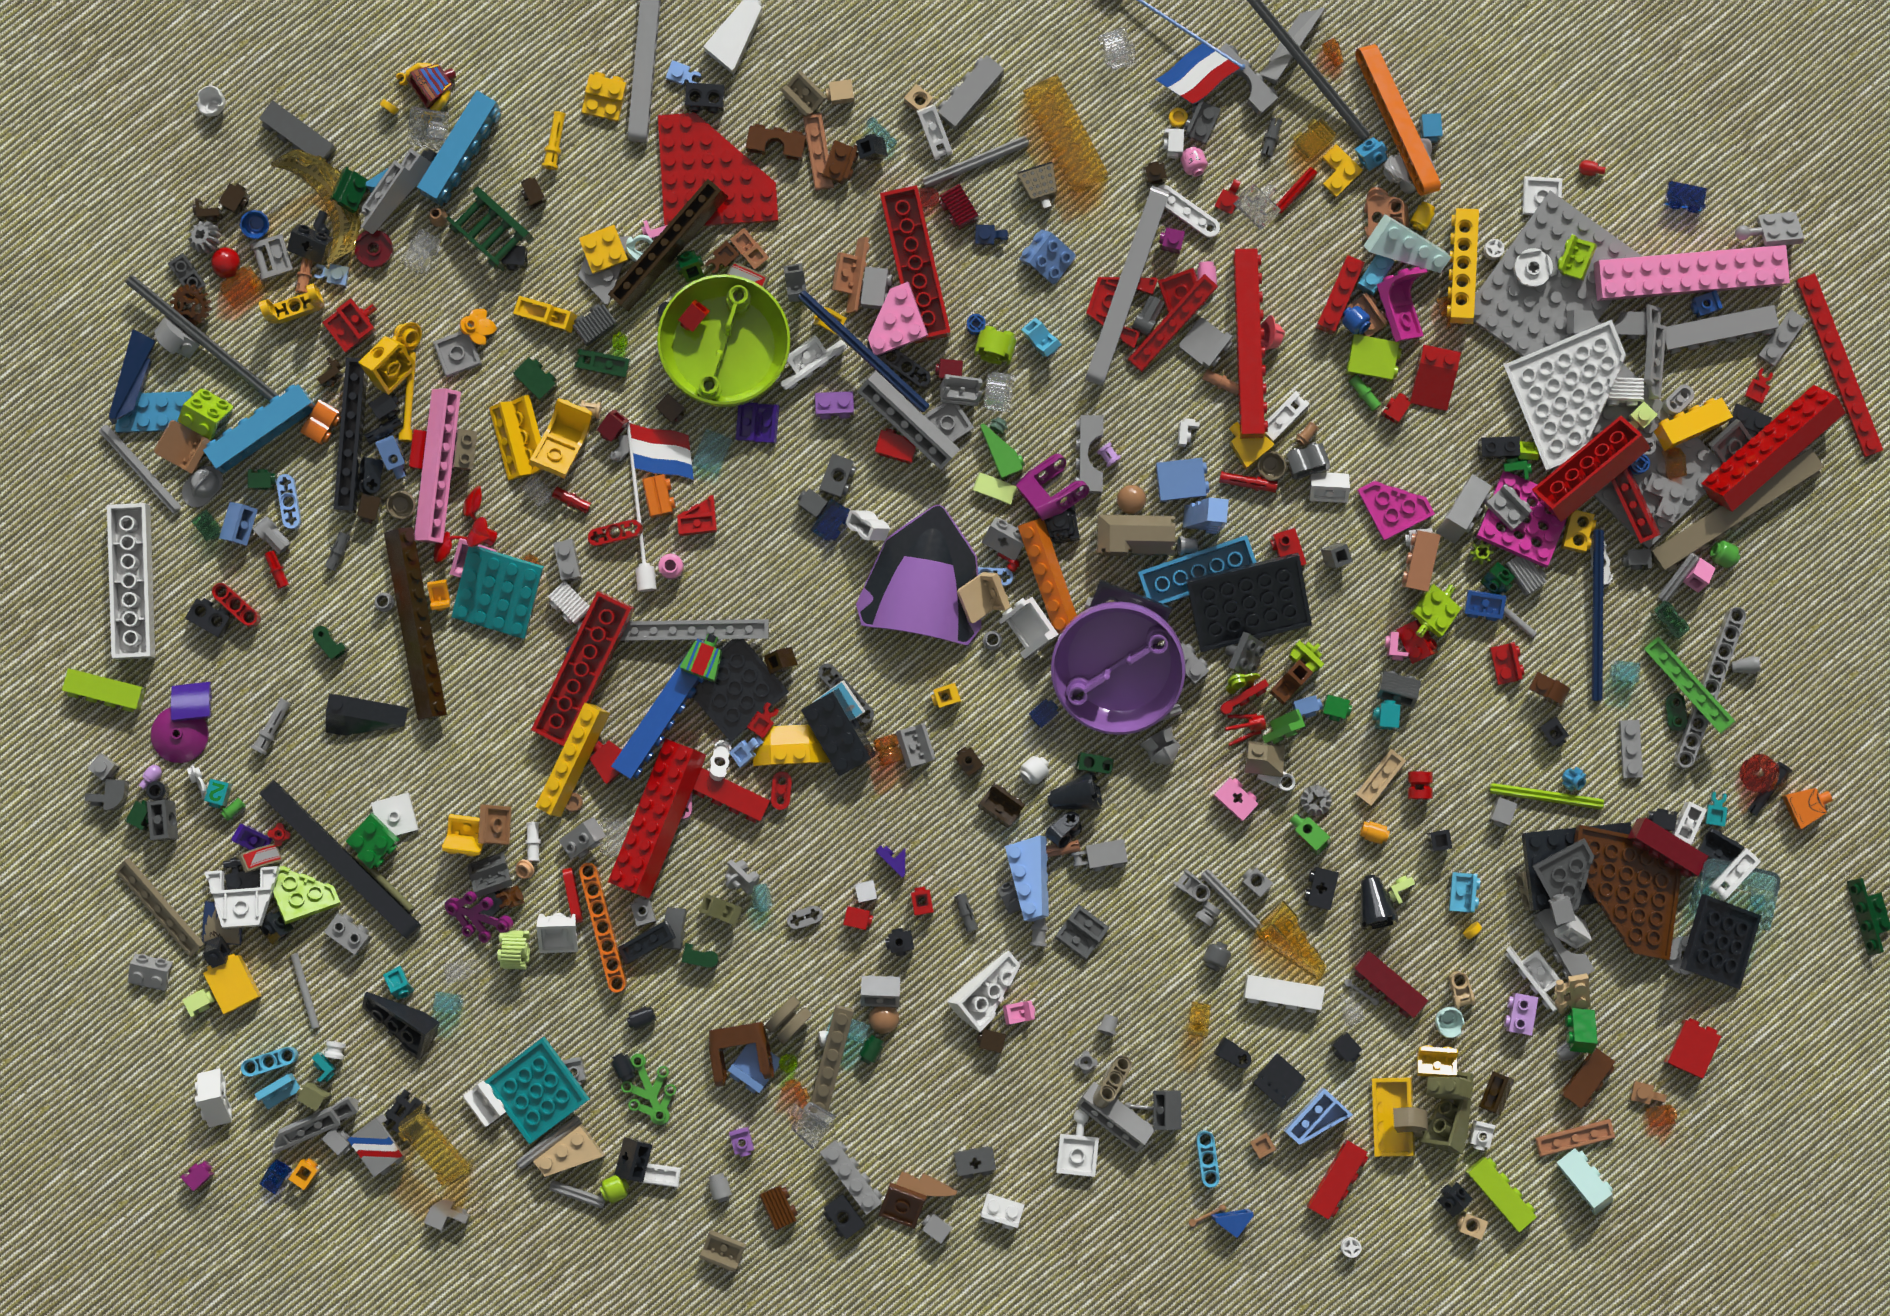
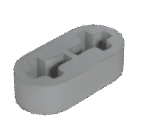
(807, 921)

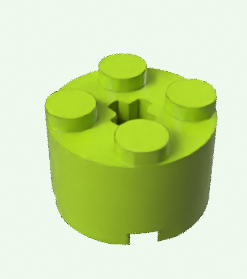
(995, 345)

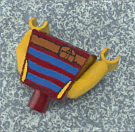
(429, 83)

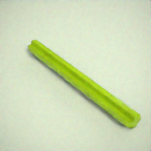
(1546, 796)

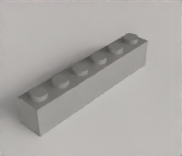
(1721, 328)
(908, 420)

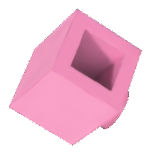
(1700, 575)

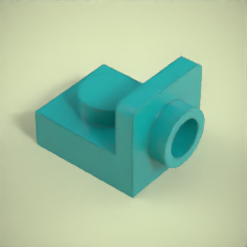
(398, 983)
(324, 1064)

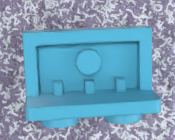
(1463, 892)

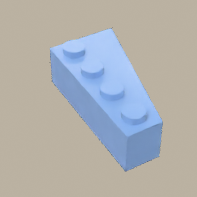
(1206, 515)
(1030, 876)

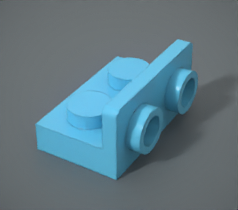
(278, 1091)

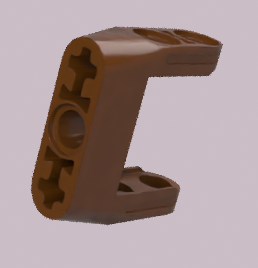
(737, 1036)

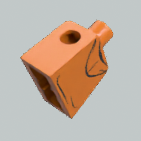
(1806, 806)

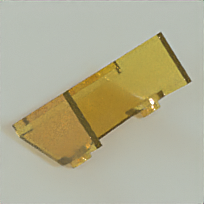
(434, 1147)

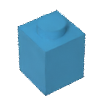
(1431, 127)

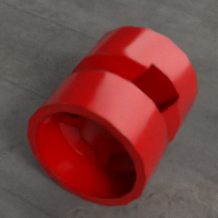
(1420, 778)

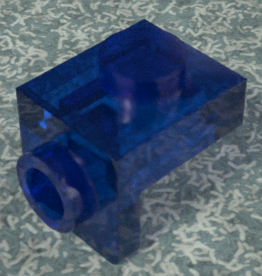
(275, 1176)

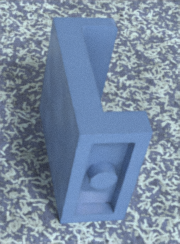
(1181, 479)

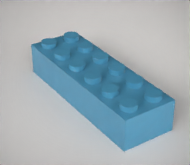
(459, 148)
(260, 428)
(1168, 580)

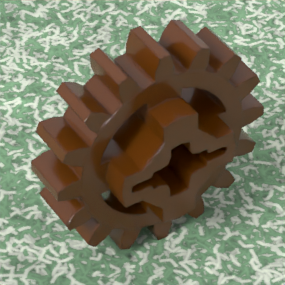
(199, 309)

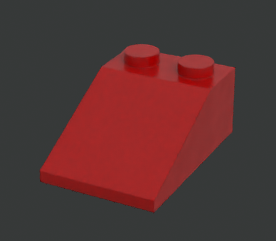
(1435, 377)

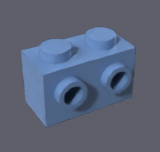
(238, 523)

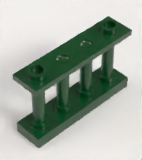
(494, 211)

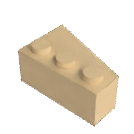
(569, 1152)

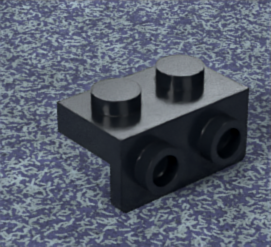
(1719, 846)

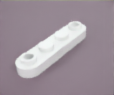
(1190, 213)

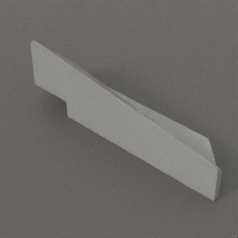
(1281, 57)
(393, 189)
(1654, 351)
(314, 1124)

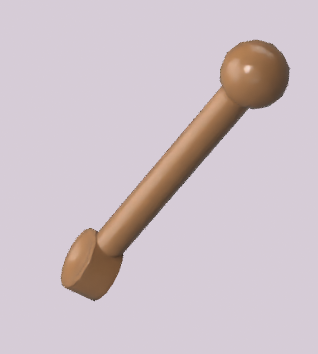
(1222, 1208)

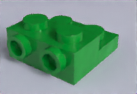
(373, 841)

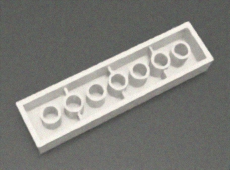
(130, 581)

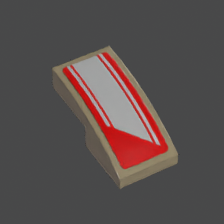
(743, 271)
(260, 857)

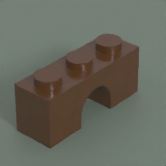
(760, 137)

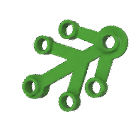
(650, 1092)

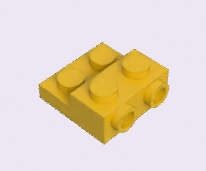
(604, 96)

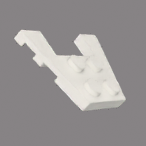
(242, 906)

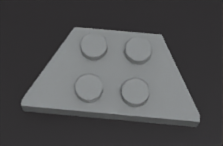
(603, 281)

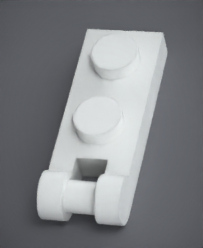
(934, 131)
(1285, 415)
(1735, 873)

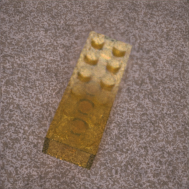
(1065, 134)

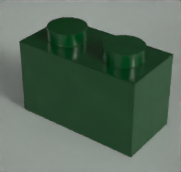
(535, 379)

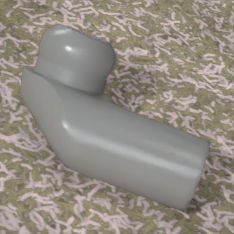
(623, 449)

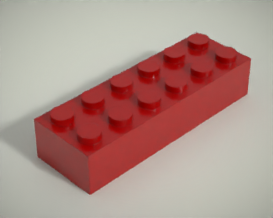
(1591, 468)

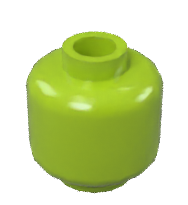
(614, 1189)

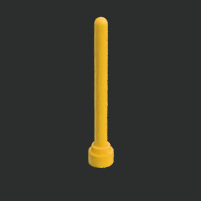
(406, 433)

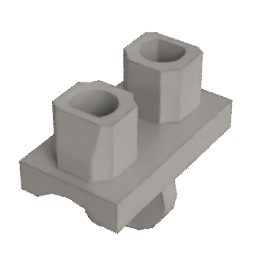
(738, 878)

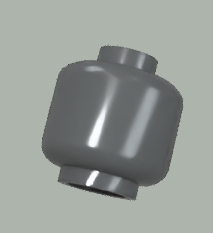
(1217, 956)

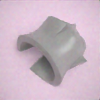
(1161, 747)

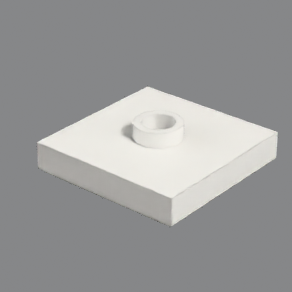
(396, 813)

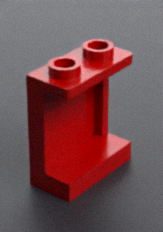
(1693, 1048)

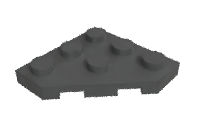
(1566, 871)

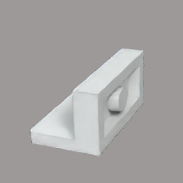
(1329, 487)
(1574, 933)

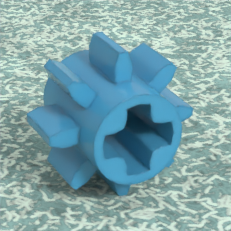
(1574, 779)

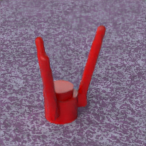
(1255, 723)

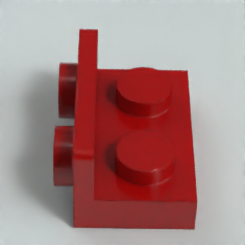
(1506, 663)

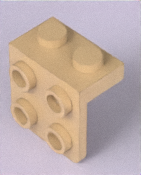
(982, 596)

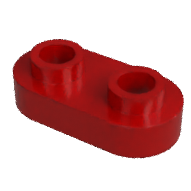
(781, 790)

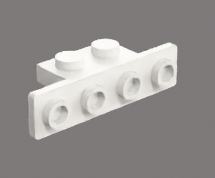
(808, 358)
(1538, 972)

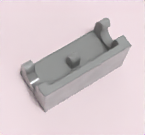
(960, 390)

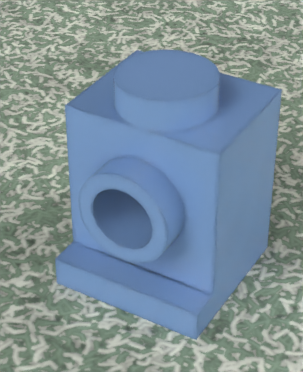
(1308, 706)

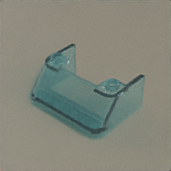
(1761, 883)

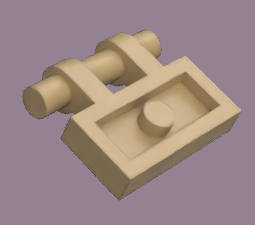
(1578, 993)

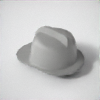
(202, 486)

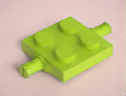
(1436, 611)

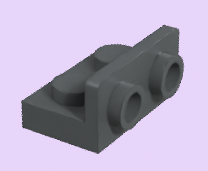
(1202, 122)

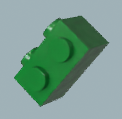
(1581, 1030)

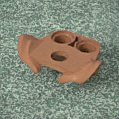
(1379, 201)

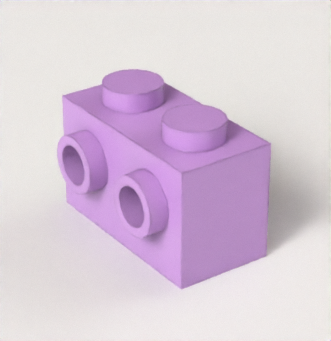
(1521, 1013)

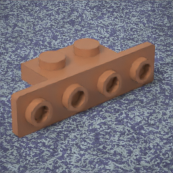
(849, 274)

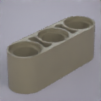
(1117, 1075)

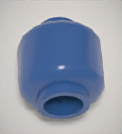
(1356, 320)

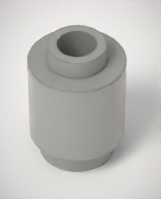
(719, 1187)

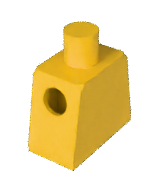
(1248, 449)

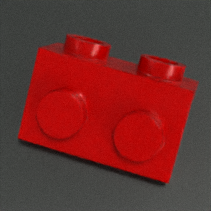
(1417, 647)

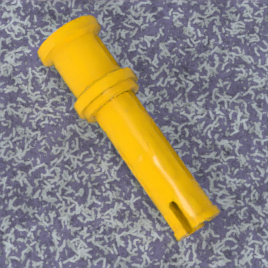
(552, 149)

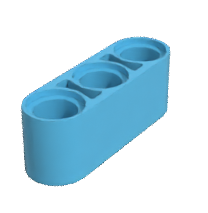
(260, 1061)
(1211, 1167)

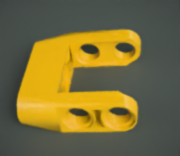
(313, 299)

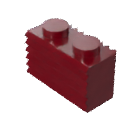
(958, 207)

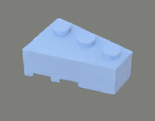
(1317, 1116)

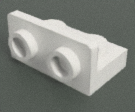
(1002, 1211)

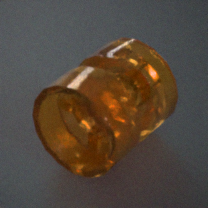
(887, 756)

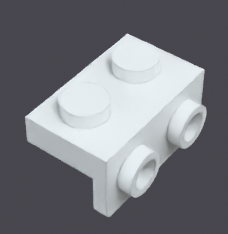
(484, 1103)

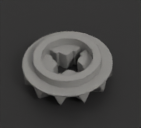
(1313, 809)

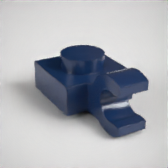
(987, 235)

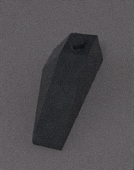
(355, 715)
(410, 1026)

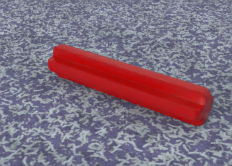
(1296, 189)

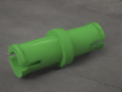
(1365, 393)

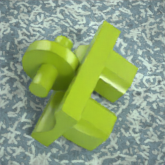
(1308, 653)

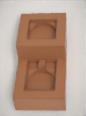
(749, 248)

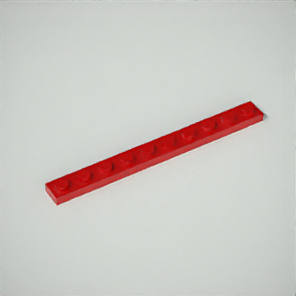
(1839, 365)

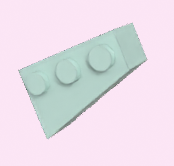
(1586, 1180)

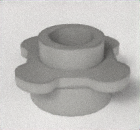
(1085, 1067)

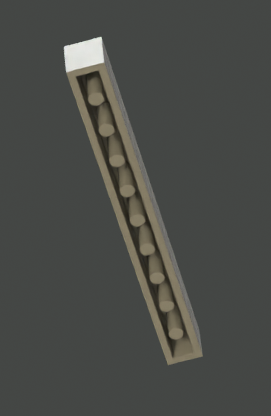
(1721, 519)

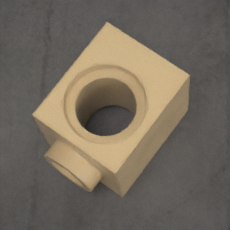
(840, 92)
(917, 92)
(1479, 1229)

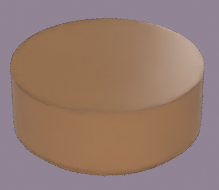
(575, 803)

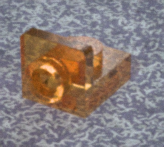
(1661, 1115)

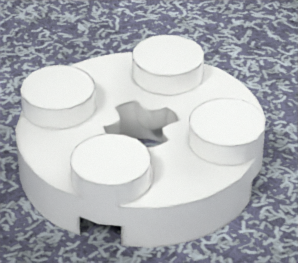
(1539, 259)

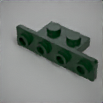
(1870, 915)

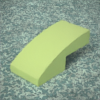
(994, 488)

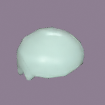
(1449, 1022)

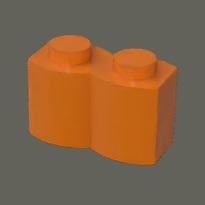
(321, 422)

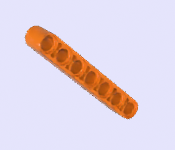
(596, 919)

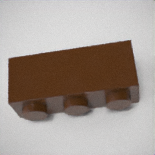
(1588, 1078)

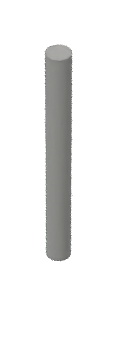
(304, 990)

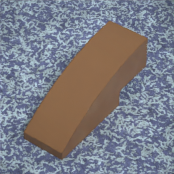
(925, 1185)

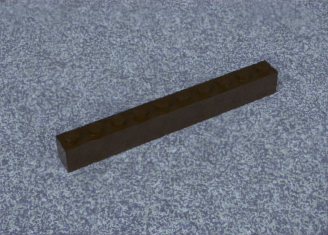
(415, 623)

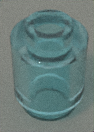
(761, 897)

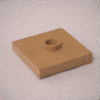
(494, 824)

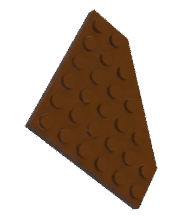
(1633, 891)

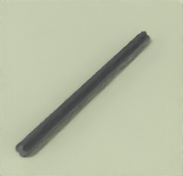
(1309, 68)
(200, 337)

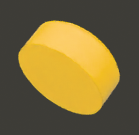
(389, 107)
(1178, 117)
(1472, 930)

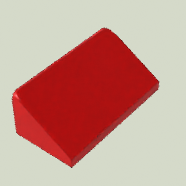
(417, 449)

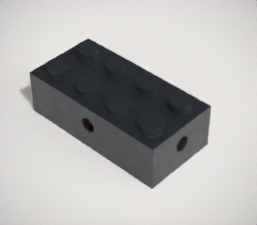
(838, 732)

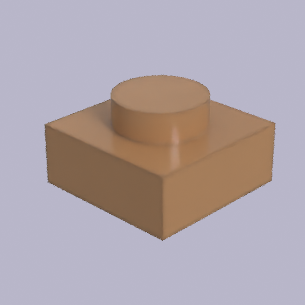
(1262, 1145)

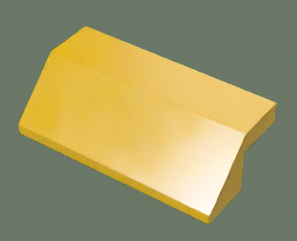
(516, 435)

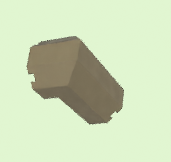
(1135, 534)

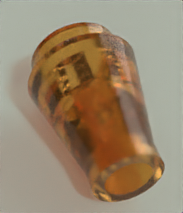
(1333, 52)

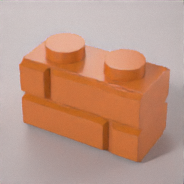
(658, 496)

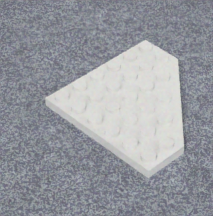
(1567, 389)

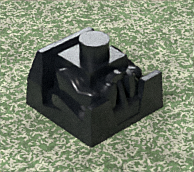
(1063, 527)

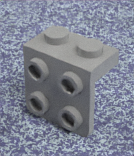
(1205, 343)

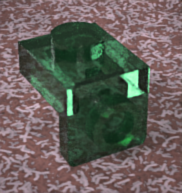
(207, 525)

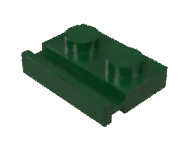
(349, 190)

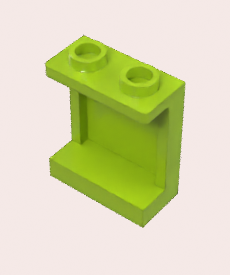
(1373, 357)

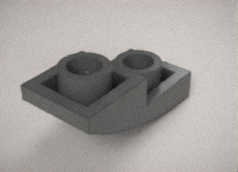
(185, 271)
(676, 919)

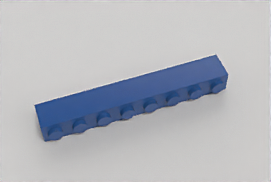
(656, 722)

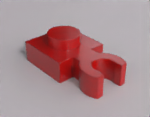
(1758, 389)
(761, 723)

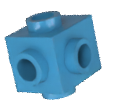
(1371, 153)

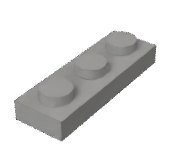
(1782, 338)
(1631, 749)

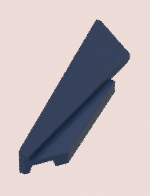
(132, 376)

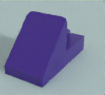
(250, 837)
(896, 863)

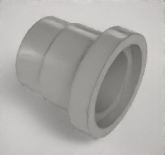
(1186, 545)
(390, 604)
(992, 647)
(1108, 1025)

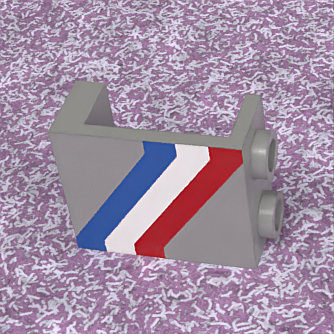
(377, 1147)

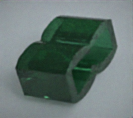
(1667, 617)

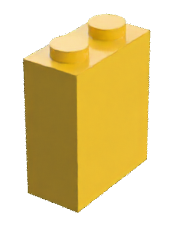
(232, 984)

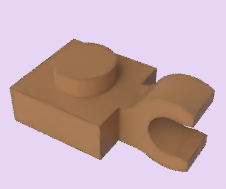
(1644, 1093)

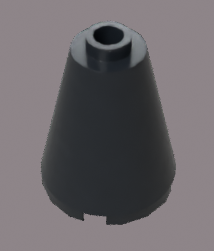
(1077, 794)
(1375, 904)

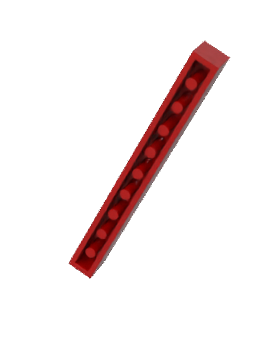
(1249, 343)

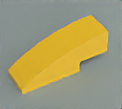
(545, 314)

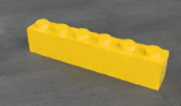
(572, 759)

